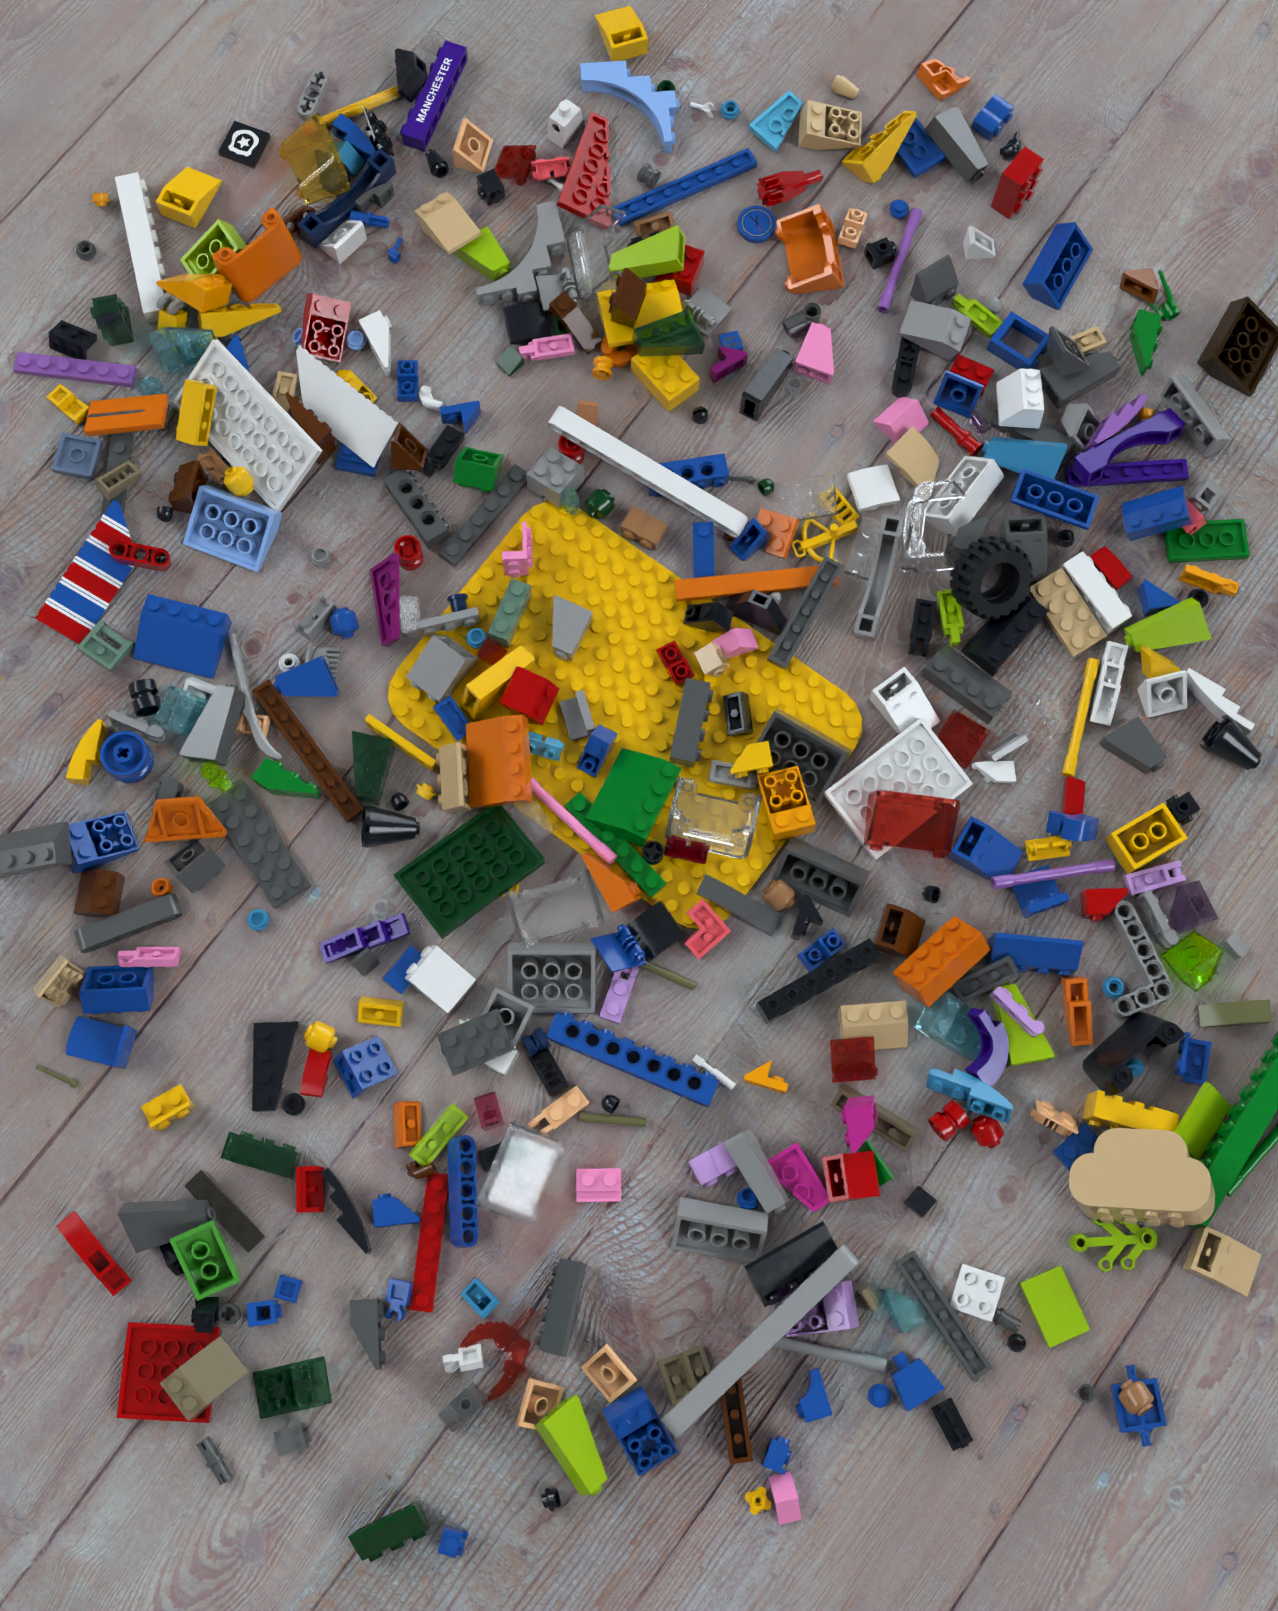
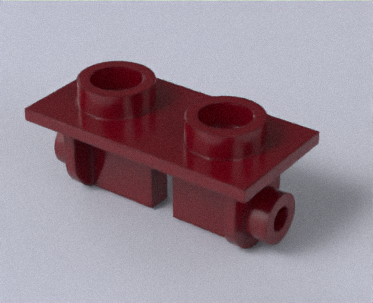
(677, 848)

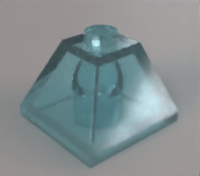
(903, 1310)

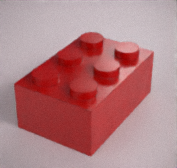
(1017, 183)

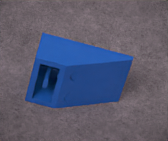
(100, 841)
(984, 850)
(640, 1430)

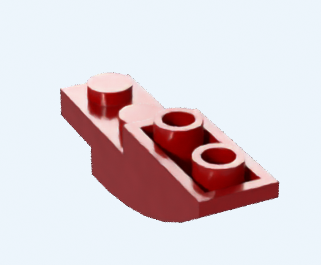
(93, 1253)

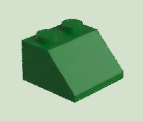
(477, 469)

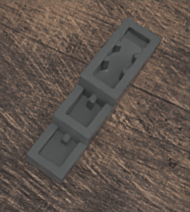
(1044, 433)
(738, 904)

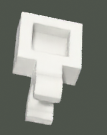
(466, 1359)

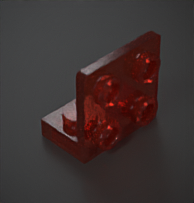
(962, 737)

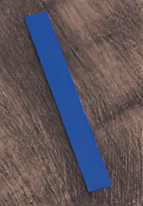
(686, 186)

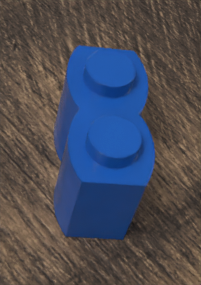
(992, 117)

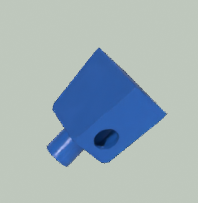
(913, 1381)

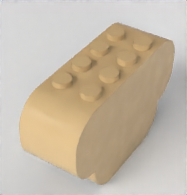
(1142, 1179)

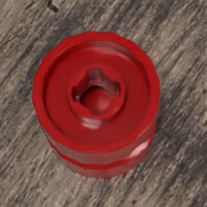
(571, 449)
(409, 552)
(948, 1120)

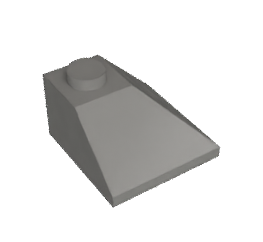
(1080, 423)

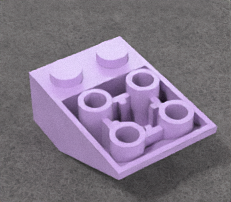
(831, 1313)

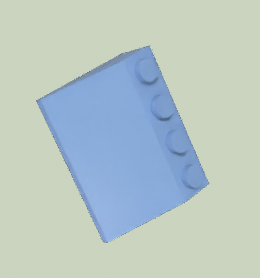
(231, 527)

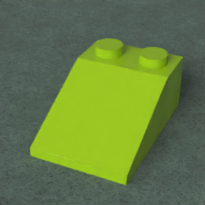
(219, 235)

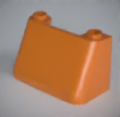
(810, 251)
(261, 261)

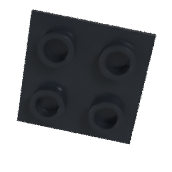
(377, 132)

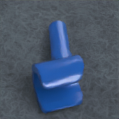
(393, 253)

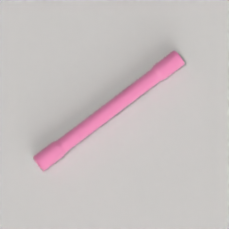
(599, 847)

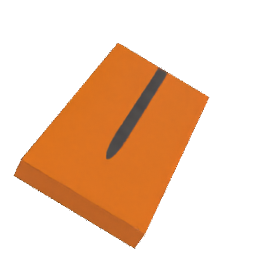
(126, 414)

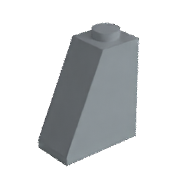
(569, 627)

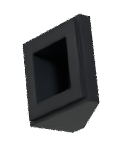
(920, 1201)

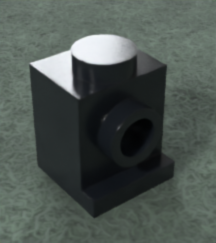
(880, 252)
(205, 1314)

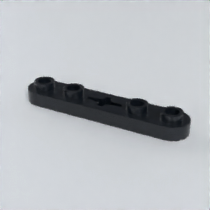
(904, 369)

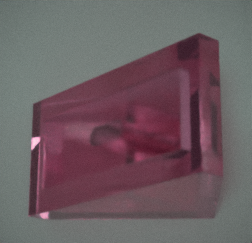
(489, 1111)

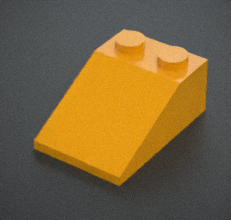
(199, 290)

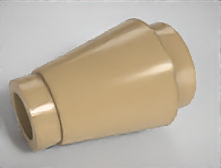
(844, 87)

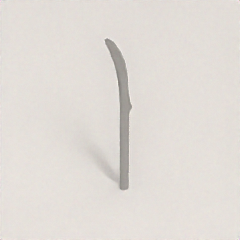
(248, 710)

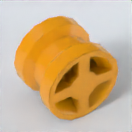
(602, 368)

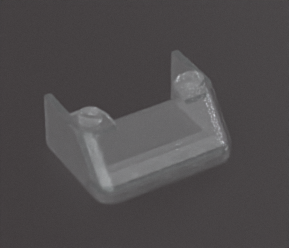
(589, 254)
(912, 549)

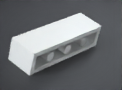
(1097, 593)

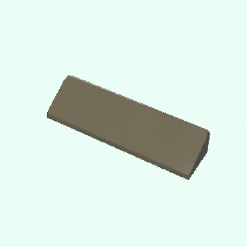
(888, 1124)

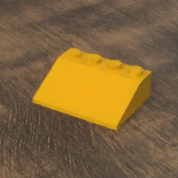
(660, 302)

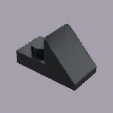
(808, 913)

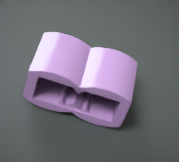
(712, 1165)

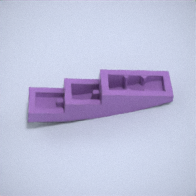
(1116, 421)

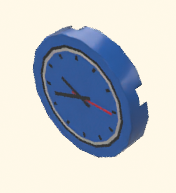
(756, 224)

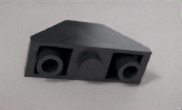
(410, 73)
(758, 610)

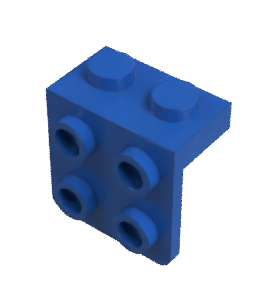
(1194, 1062)

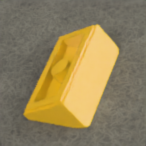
(380, 1011)

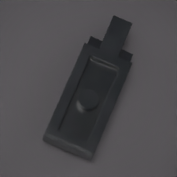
(442, 450)

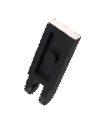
(922, 625)

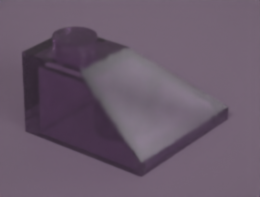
(1191, 908)

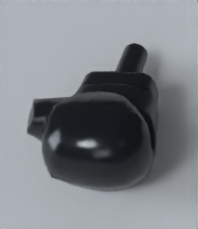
(1012, 148)

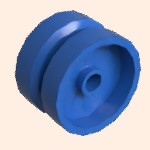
(126, 757)

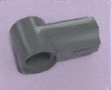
(801, 320)

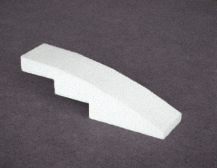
(1108, 683)
(1211, 697)

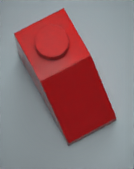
(1100, 902)

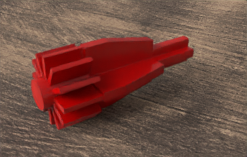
(785, 185)

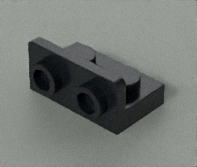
(71, 340)

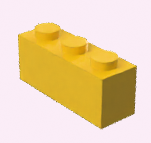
(196, 412)

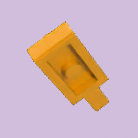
(1208, 581)

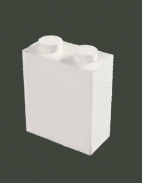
(439, 978)

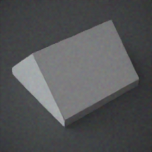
(514, 1012)

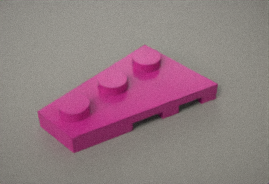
(799, 1177)

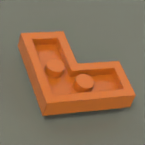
(781, 529)

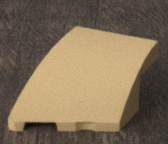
(914, 458)

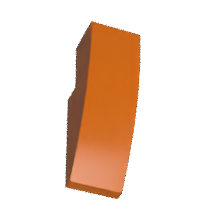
(1077, 1010)

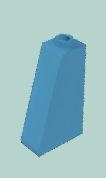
(1031, 455)

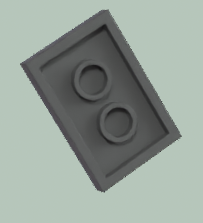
(475, 1042)

